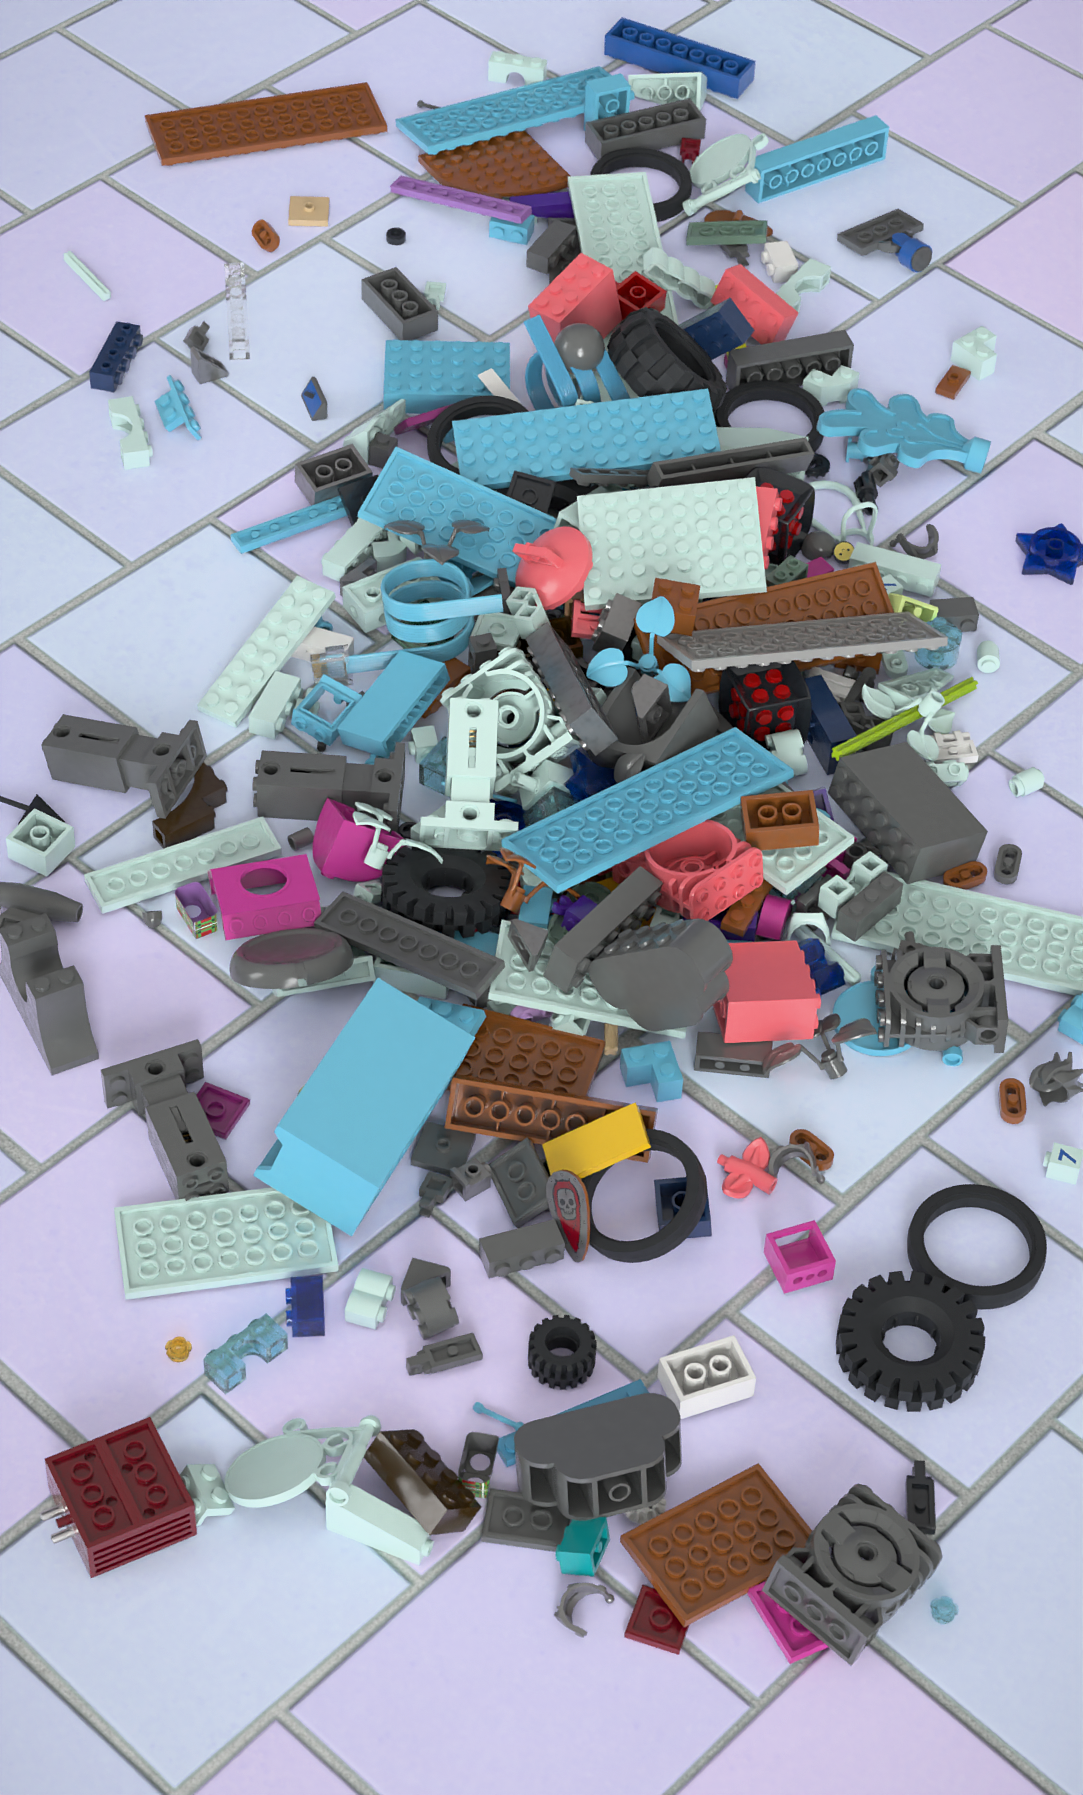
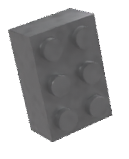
(324, 474)

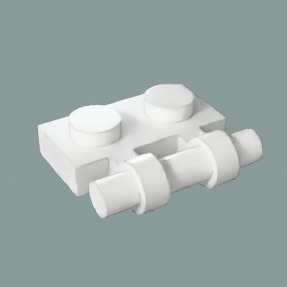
(955, 747)

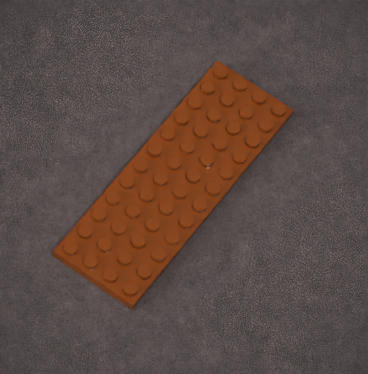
(265, 123)
(824, 596)

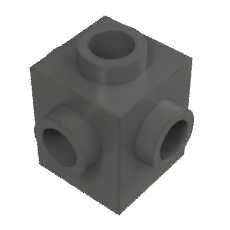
(883, 468)

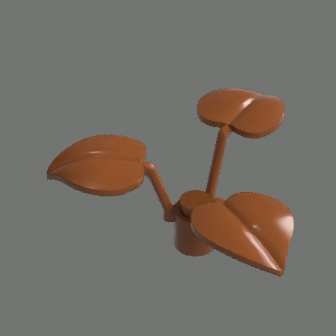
(515, 895)

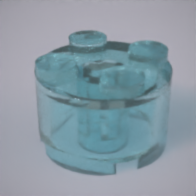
(945, 656)

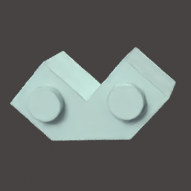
(831, 388)
(526, 614)

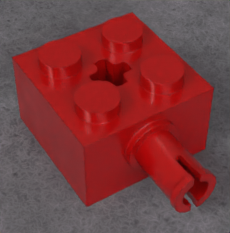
(639, 292)

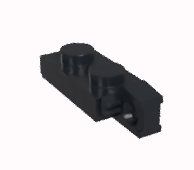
(920, 1499)

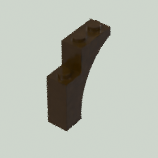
(195, 813)

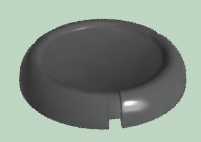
(287, 955)

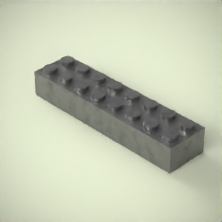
(570, 690)

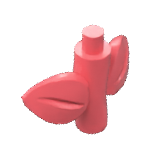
(748, 1171)

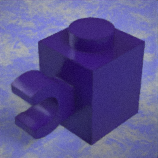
(573, 912)

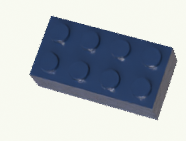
(719, 328)

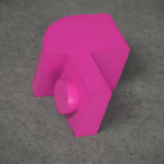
(774, 917)

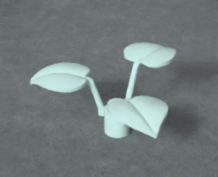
(935, 717)
(378, 852)

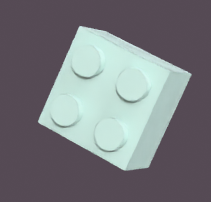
(40, 842)

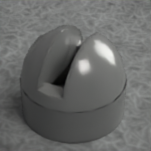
(152, 918)

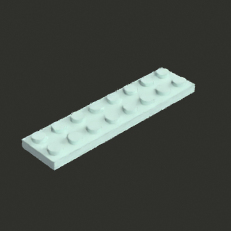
(266, 651)
(181, 864)

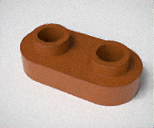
(265, 236)
(963, 875)
(1012, 1103)
(823, 1153)

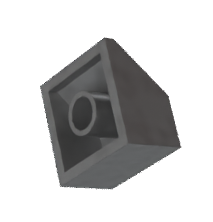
(651, 705)

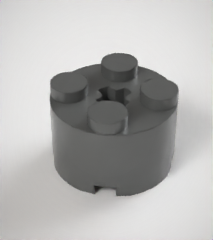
(431, 1307)

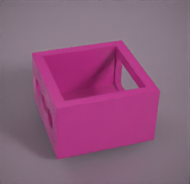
(802, 1261)

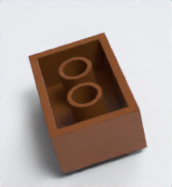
(780, 820)

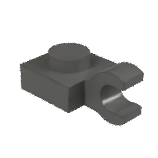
(739, 251)
(196, 336)
(433, 1189)

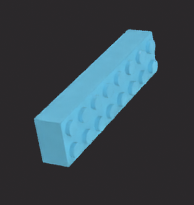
(819, 158)

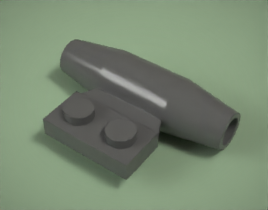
(29, 901)

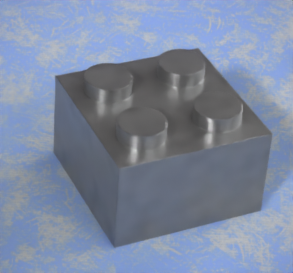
(615, 623)

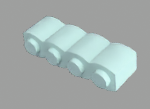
(678, 277)

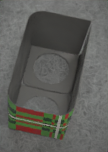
(476, 1444)

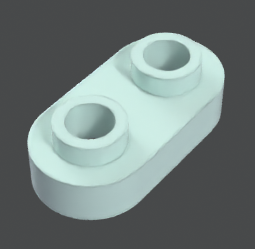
(895, 664)

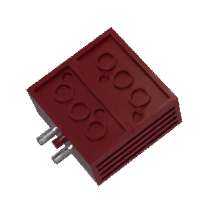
(119, 1497)

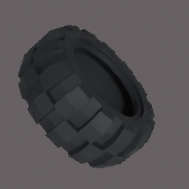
(662, 358)

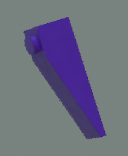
(547, 205)

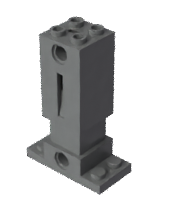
(119, 758)
(299, 783)
(174, 1117)

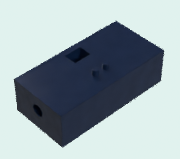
(827, 724)

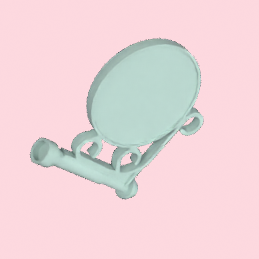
(724, 161)
(294, 1461)

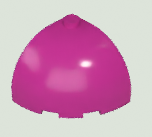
(343, 845)

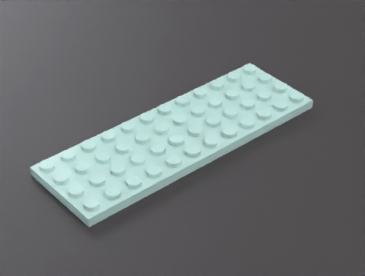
(617, 225)
(1036, 943)

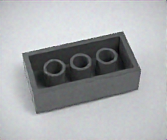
(399, 304)

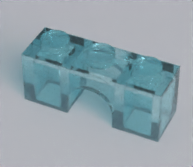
(260, 1338)

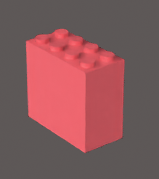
(579, 295)
(768, 994)

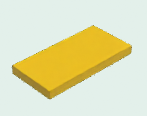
(598, 1143)

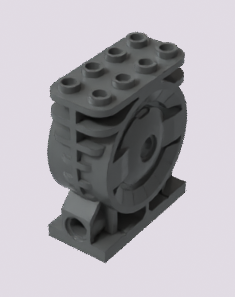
(936, 983)
(842, 1594)

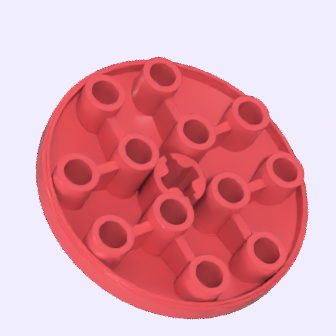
(554, 565)

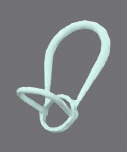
(857, 508)

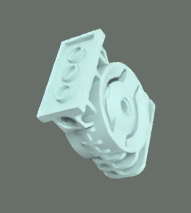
(513, 671)

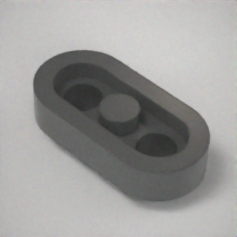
(1007, 864)

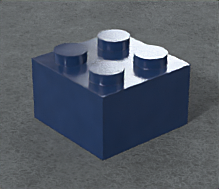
(669, 1198)

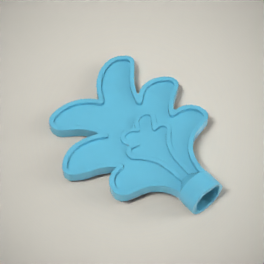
(902, 430)

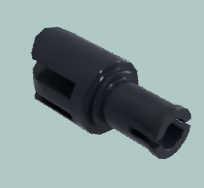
(866, 490)

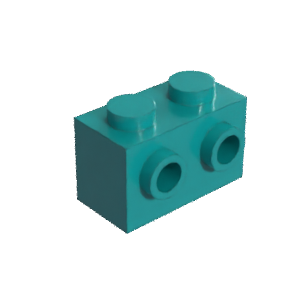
(583, 1546)

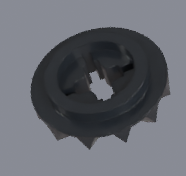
(821, 468)

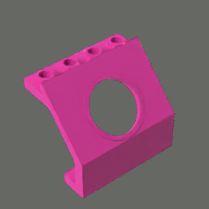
(255, 914)

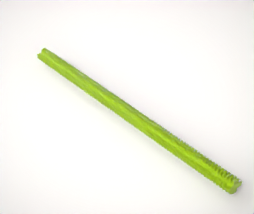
(899, 721)

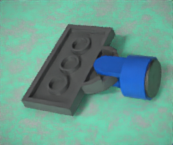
(890, 234)

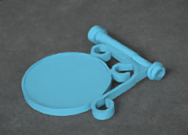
(860, 1003)

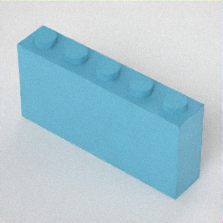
(393, 703)

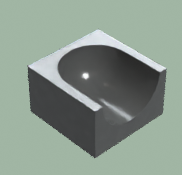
(684, 729)

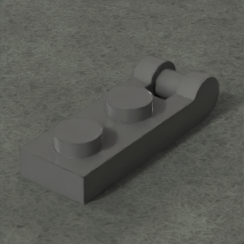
(867, 677)

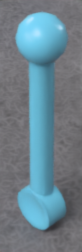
(479, 1408)

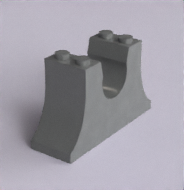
(47, 994)

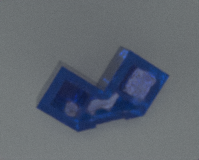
(827, 974)

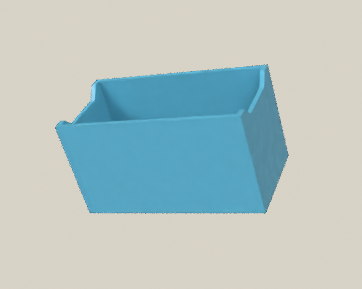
(363, 1106)

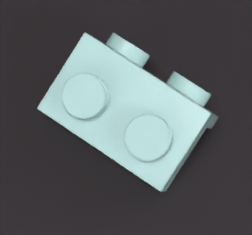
(206, 1491)

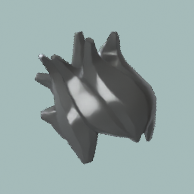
(1056, 1080)

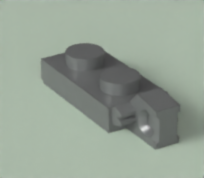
(445, 1355)

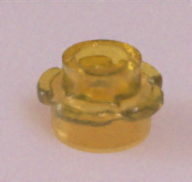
(180, 1354)

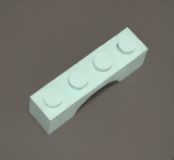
(810, 277)
(125, 417)

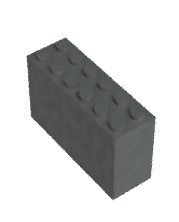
(906, 812)

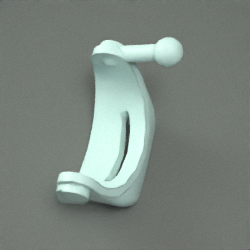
(808, 918)

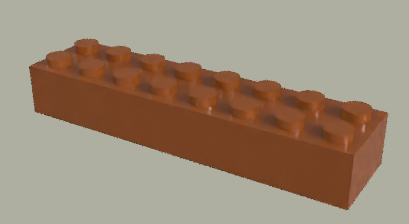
(528, 1111)

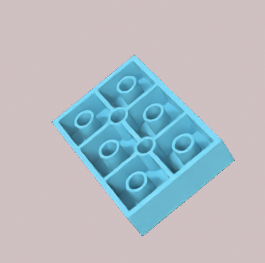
(440, 371)

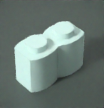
(369, 1298)

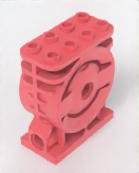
(699, 870)

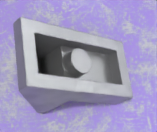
(362, 571)

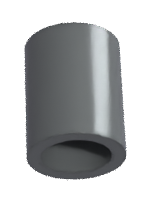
(300, 838)

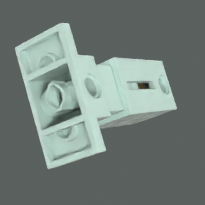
(469, 781)

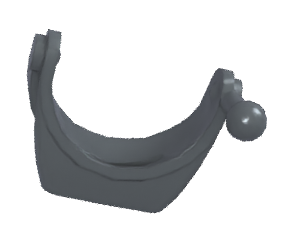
(916, 551)

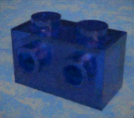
(306, 1306)

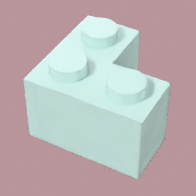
(976, 352)

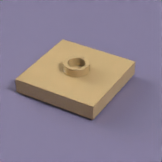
(308, 211)

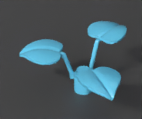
(609, 665)

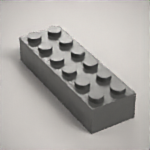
(646, 128)
(790, 359)
(620, 910)

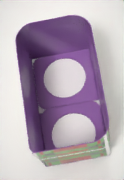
(196, 895)

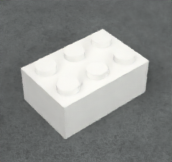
(707, 1376)

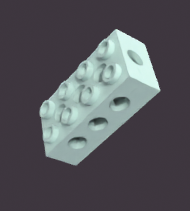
(364, 599)

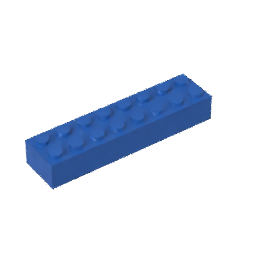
(676, 54)

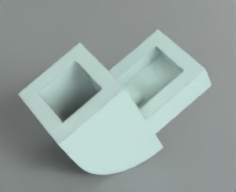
(390, 552)

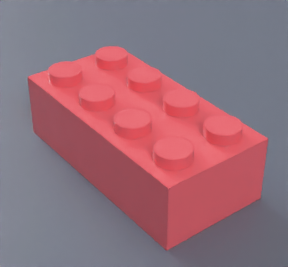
(761, 306)

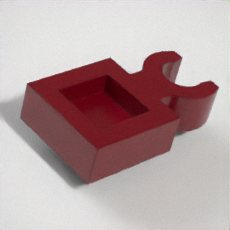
(689, 149)

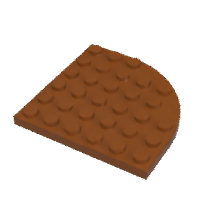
(498, 167)

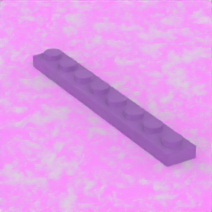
(461, 199)

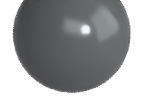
(580, 346)

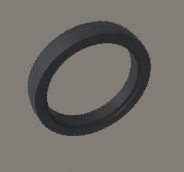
(656, 160)
(773, 391)
(464, 410)
(994, 1200)
(678, 1228)

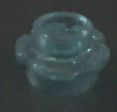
(944, 1616)

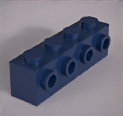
(115, 356)

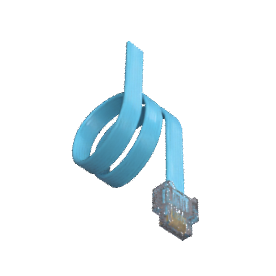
(457, 610)

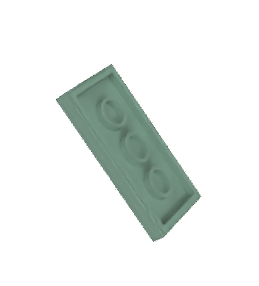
(727, 232)

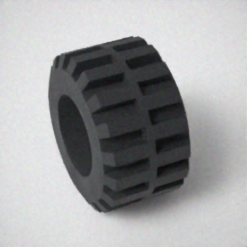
(566, 1334)

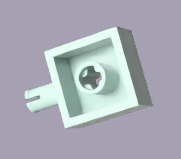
(540, 782)

